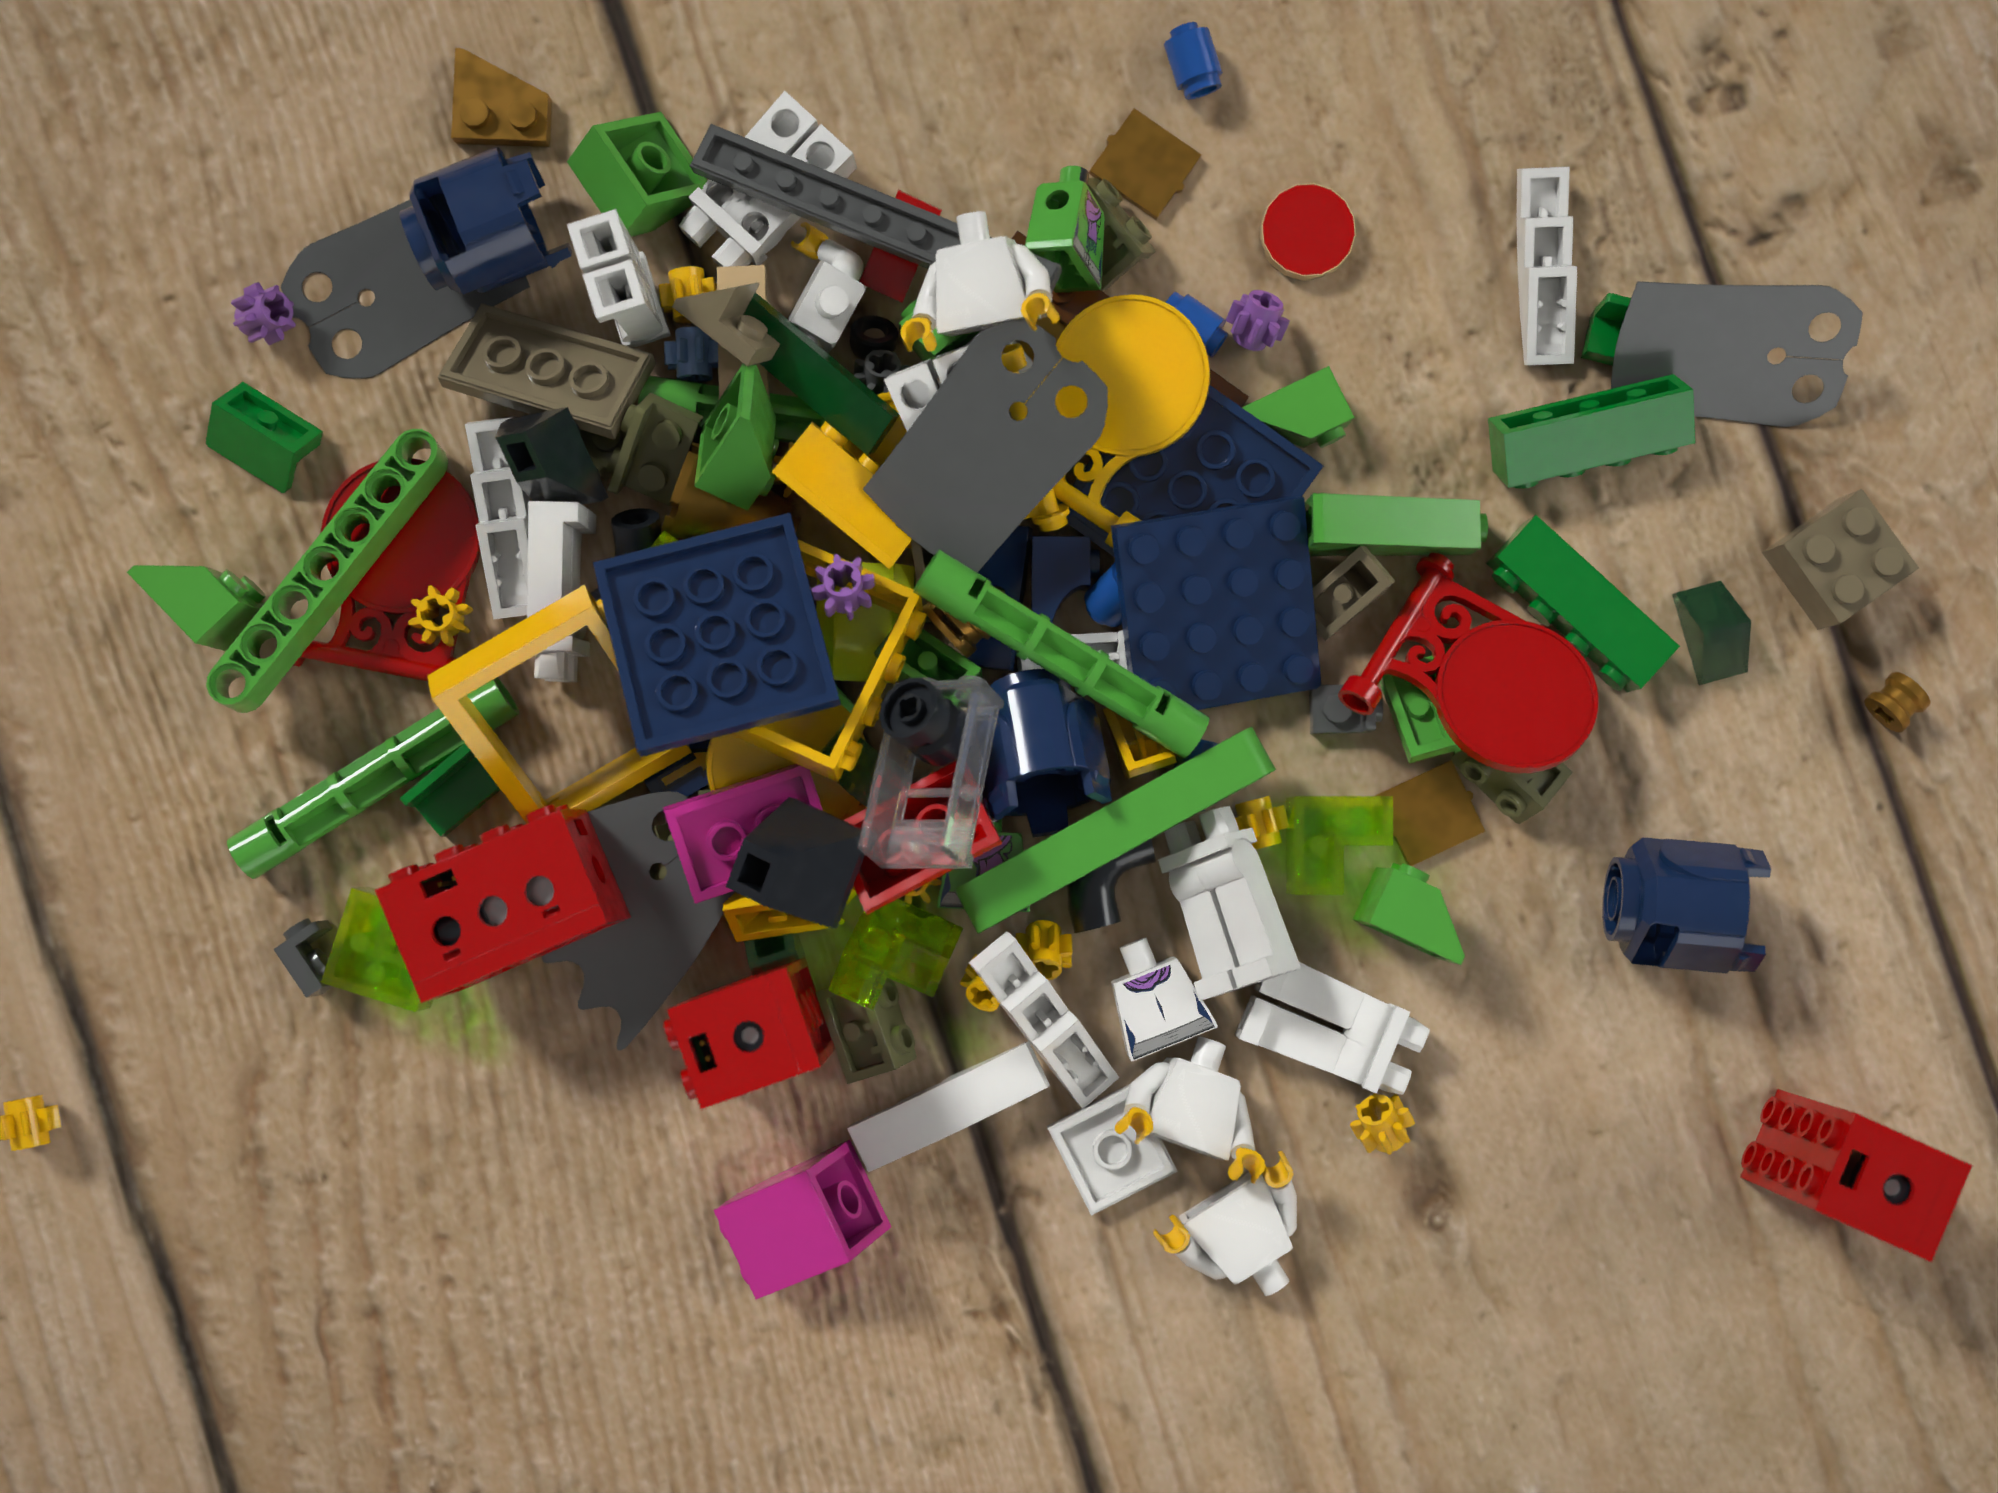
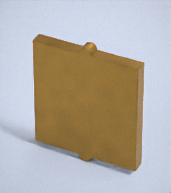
(1145, 163)
(1432, 813)

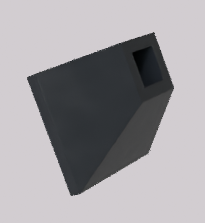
(550, 458)
(799, 863)

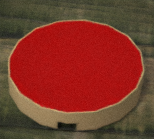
(1307, 231)

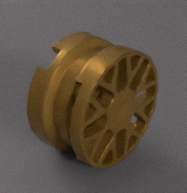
(971, 633)

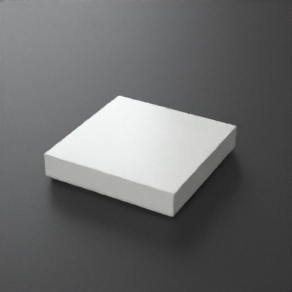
(1104, 1162)

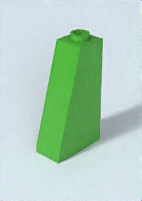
(1393, 525)

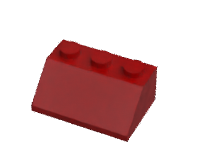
(882, 886)

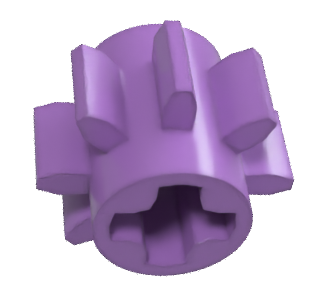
(263, 313)
(1257, 320)
(840, 574)

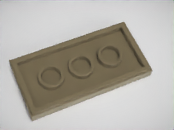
(547, 369)

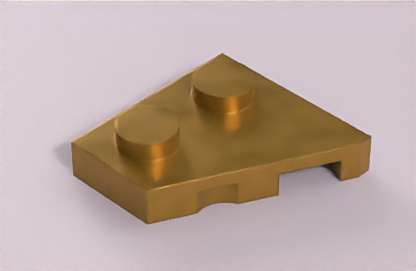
(497, 106)

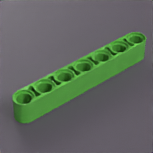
(305, 580)
(1114, 829)

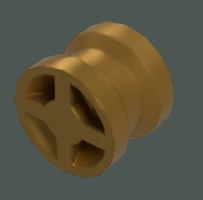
(1897, 701)

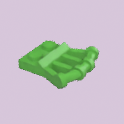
(1416, 718)

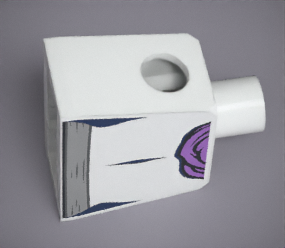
(1156, 1002)

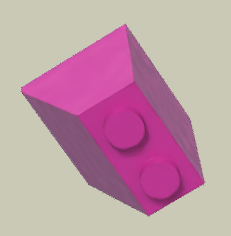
(803, 1220)

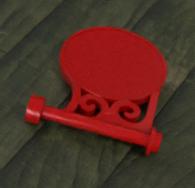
(431, 549)
(1502, 689)

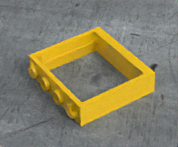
(502, 653)
(867, 707)

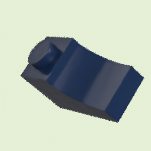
(1059, 570)

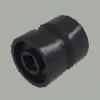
(923, 721)

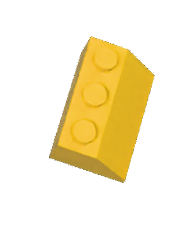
(834, 484)

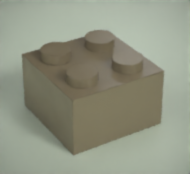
(1840, 560)

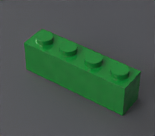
(1592, 431)
(1581, 605)

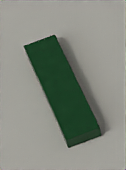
(824, 381)

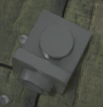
(1332, 717)
(301, 960)

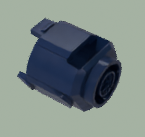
(476, 223)
(1044, 752)
(1683, 904)

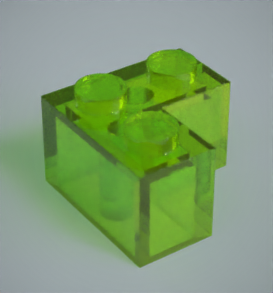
(1321, 830)
(897, 945)
(367, 955)

